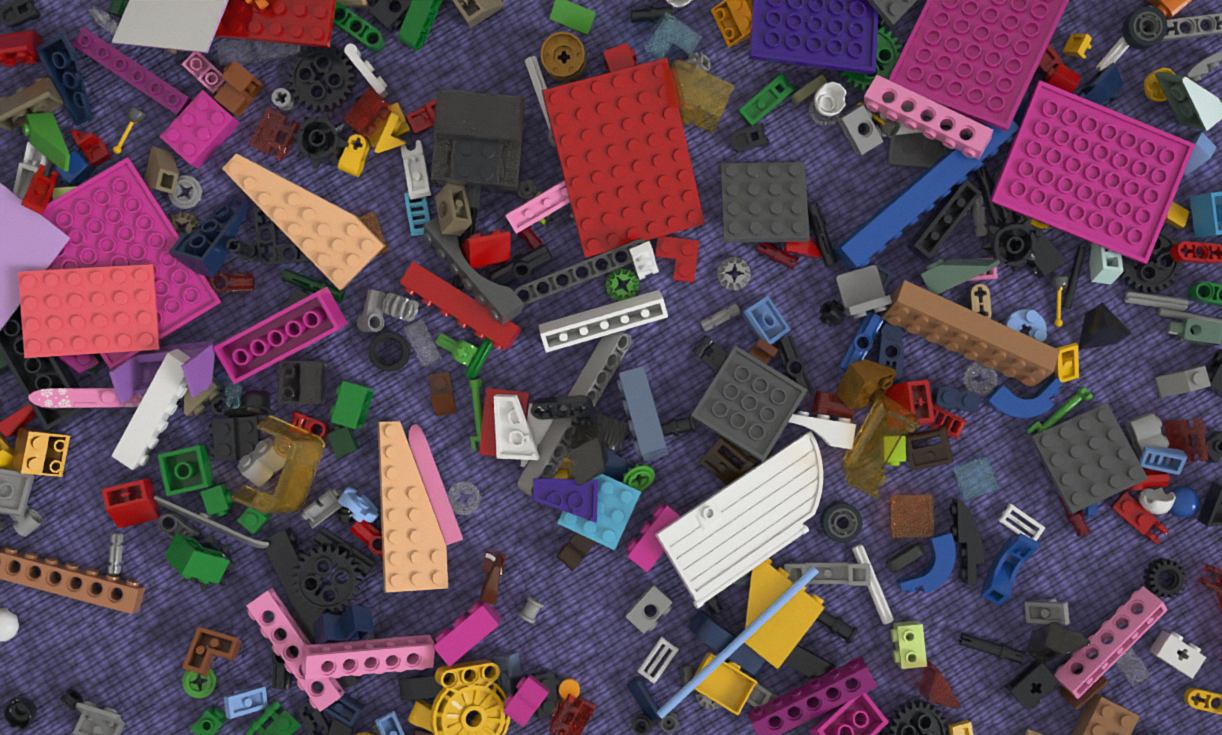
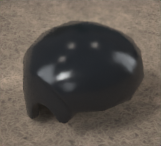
(20, 712)

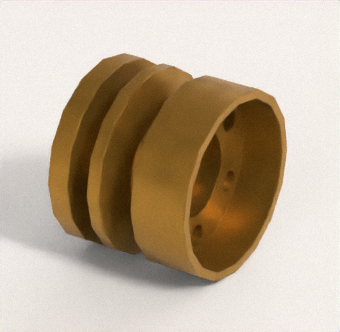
(554, 49)

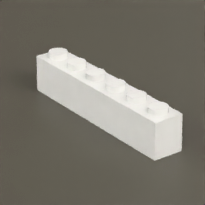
(603, 321)
(153, 412)

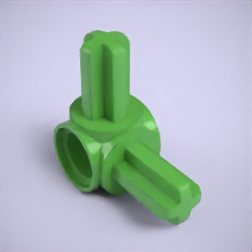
(461, 350)

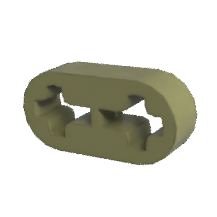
(808, 90)

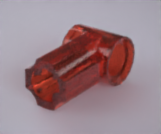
(234, 282)
(828, 404)

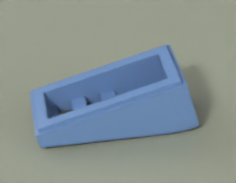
(1174, 467)

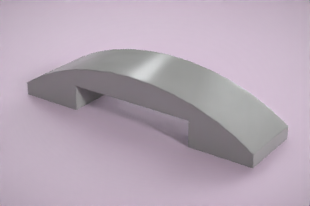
(832, 572)

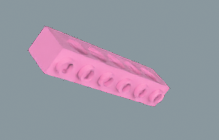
(940, 115)
(295, 637)
(358, 651)
(1108, 654)

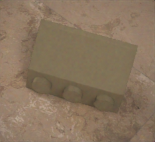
(37, 98)

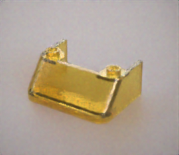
(699, 95)
(875, 443)
(302, 455)

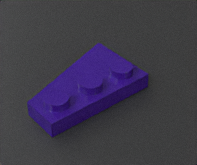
(568, 497)

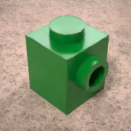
(217, 500)
(254, 520)
(210, 721)

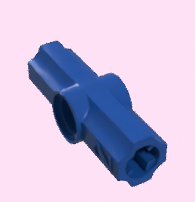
(867, 330)

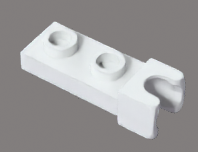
(416, 171)

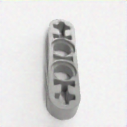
(1194, 27)

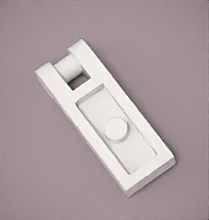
(366, 70)
(644, 260)

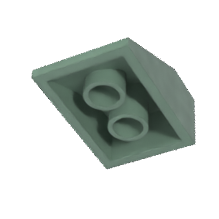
(1190, 102)
(947, 274)

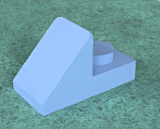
(245, 701)

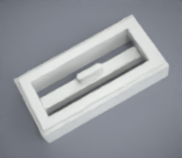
(1006, 513)
(667, 645)

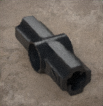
(532, 260)
(788, 354)
(326, 537)
(281, 677)

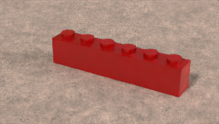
(458, 304)

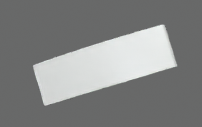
(27, 169)

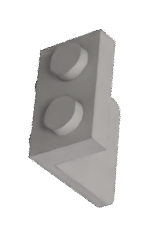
(862, 291)
(97, 721)

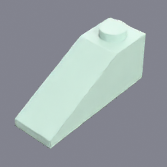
(1104, 265)

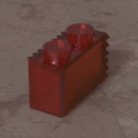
(368, 113)

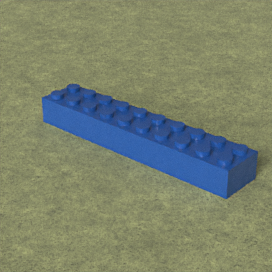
(914, 200)

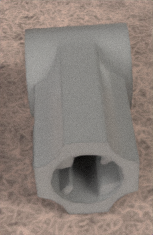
(372, 311)
(27, 523)

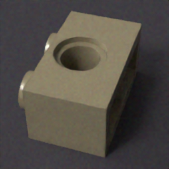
(453, 209)

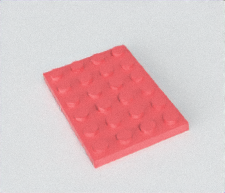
(89, 310)

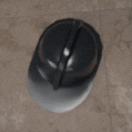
(252, 404)

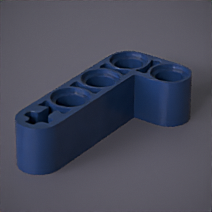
(719, 638)

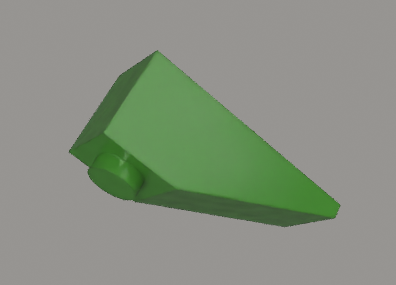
(47, 138)

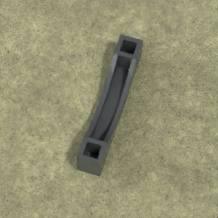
(498, 299)

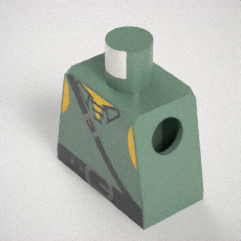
(1204, 332)

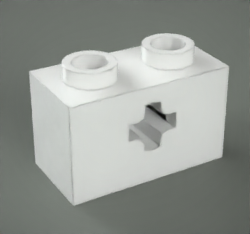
(1186, 662)

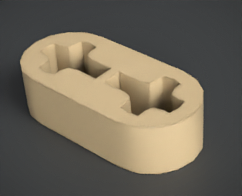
(984, 300)

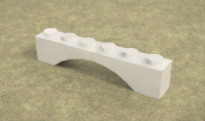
(834, 433)

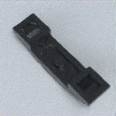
(422, 687)

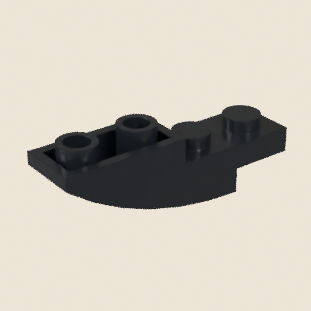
(966, 532)

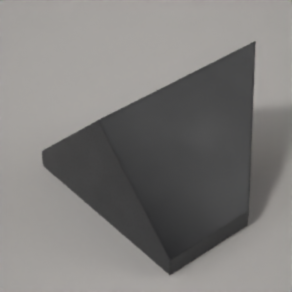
(1101, 328)

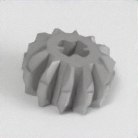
(400, 306)

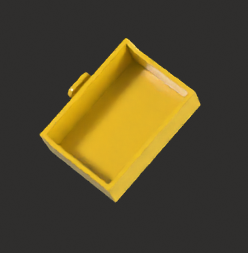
(726, 685)

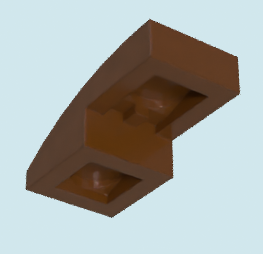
(763, 351)

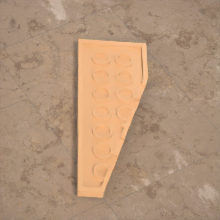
(320, 229)
(410, 532)

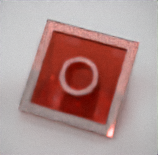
(936, 689)

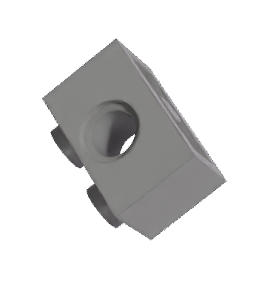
(849, 123)
(653, 596)

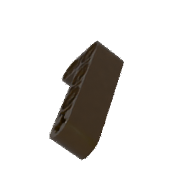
(575, 550)

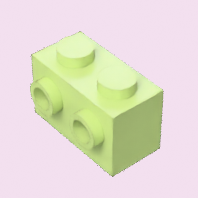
(909, 644)

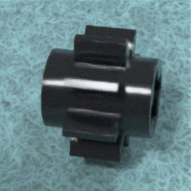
(832, 313)

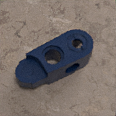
(891, 336)

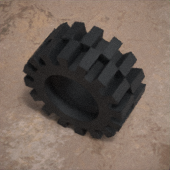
(1177, 578)

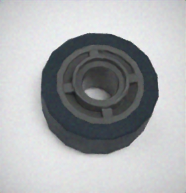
(1152, 19)
(853, 522)

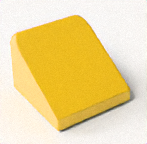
(1177, 216)

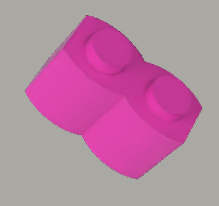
(526, 700)

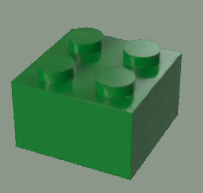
(351, 404)
(186, 469)

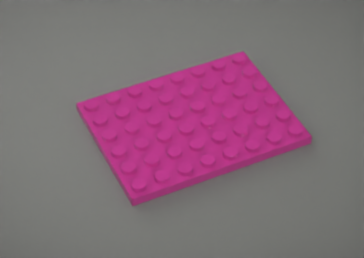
(978, 54)
(1092, 172)
(122, 224)

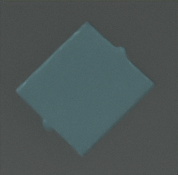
(975, 478)

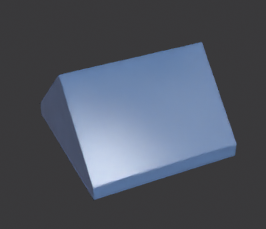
(765, 320)

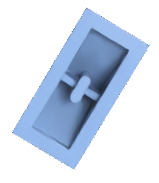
(1201, 153)

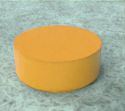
(568, 686)

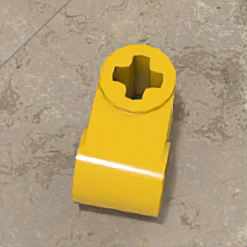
(354, 158)
(421, 714)

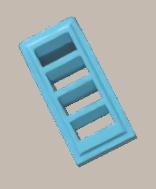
(409, 205)

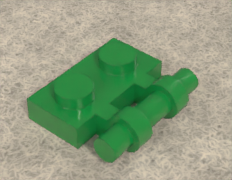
(282, 725)

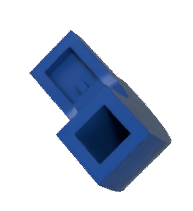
(1008, 404)
(1005, 566)
(939, 568)

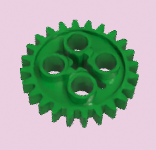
(884, 45)

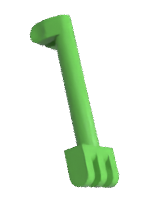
(475, 385)
(1082, 394)

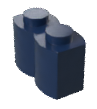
(959, 400)

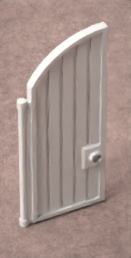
(746, 520)

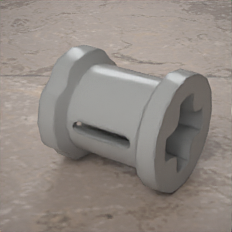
(277, 99)
(531, 609)

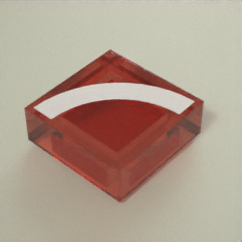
(489, 559)

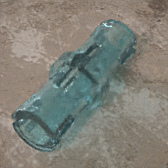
(233, 393)

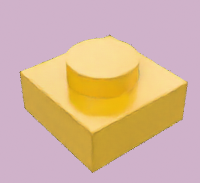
(961, 728)

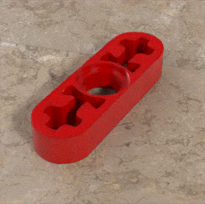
(1191, 257)

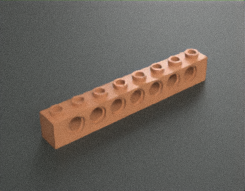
(129, 602)

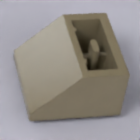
(476, 10)

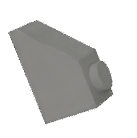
(1182, 381)

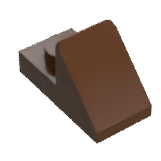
(442, 394)

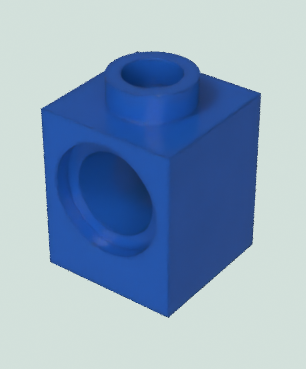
(78, 169)

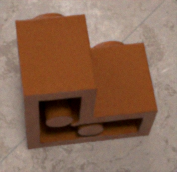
(239, 89)
(207, 646)

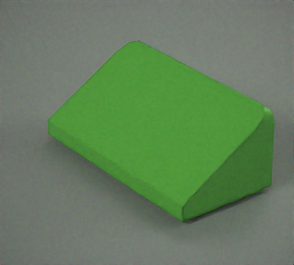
(572, 16)

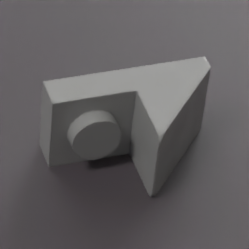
(1046, 611)

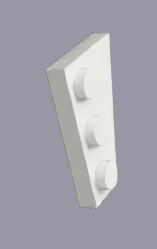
(512, 430)

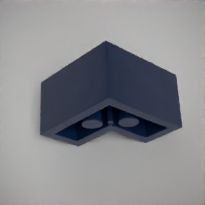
(353, 625)

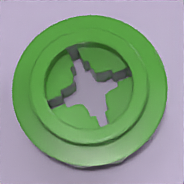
(612, 283)
(645, 479)
(194, 689)

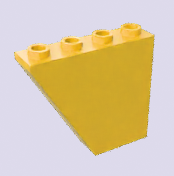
(789, 624)

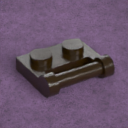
(931, 454)
(722, 465)

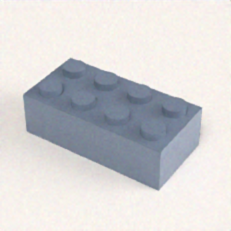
(644, 416)

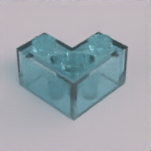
(670, 31)

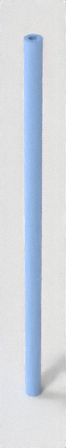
(737, 642)

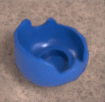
(1186, 502)

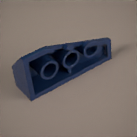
(66, 75)
(1103, 85)
(205, 246)

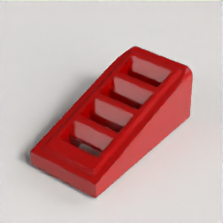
(952, 417)
(21, 418)

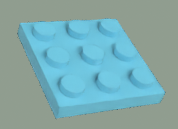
(614, 509)

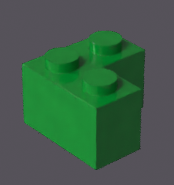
(195, 560)

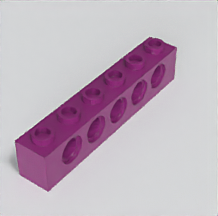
(131, 71)
(822, 700)

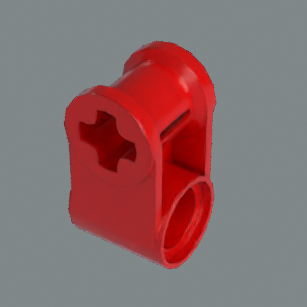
(308, 423)

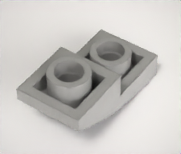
(1201, 68)

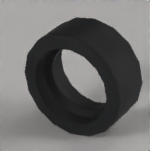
(374, 355)

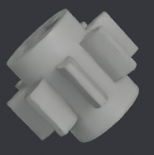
(699, 61)

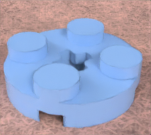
(1030, 319)
(361, 506)

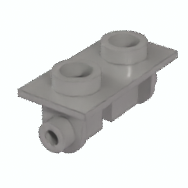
(317, 512)

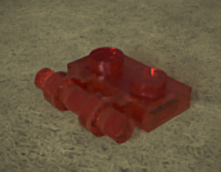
(269, 131)
(1180, 438)
(577, 718)

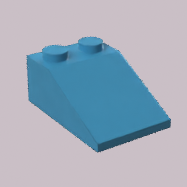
(1207, 214)

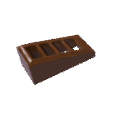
(491, 585)

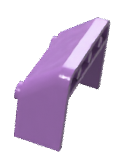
(138, 371)

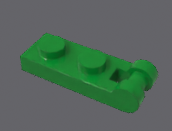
(766, 100)

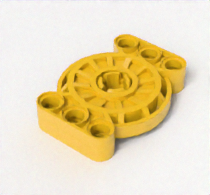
(464, 695)

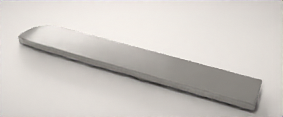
(206, 520)

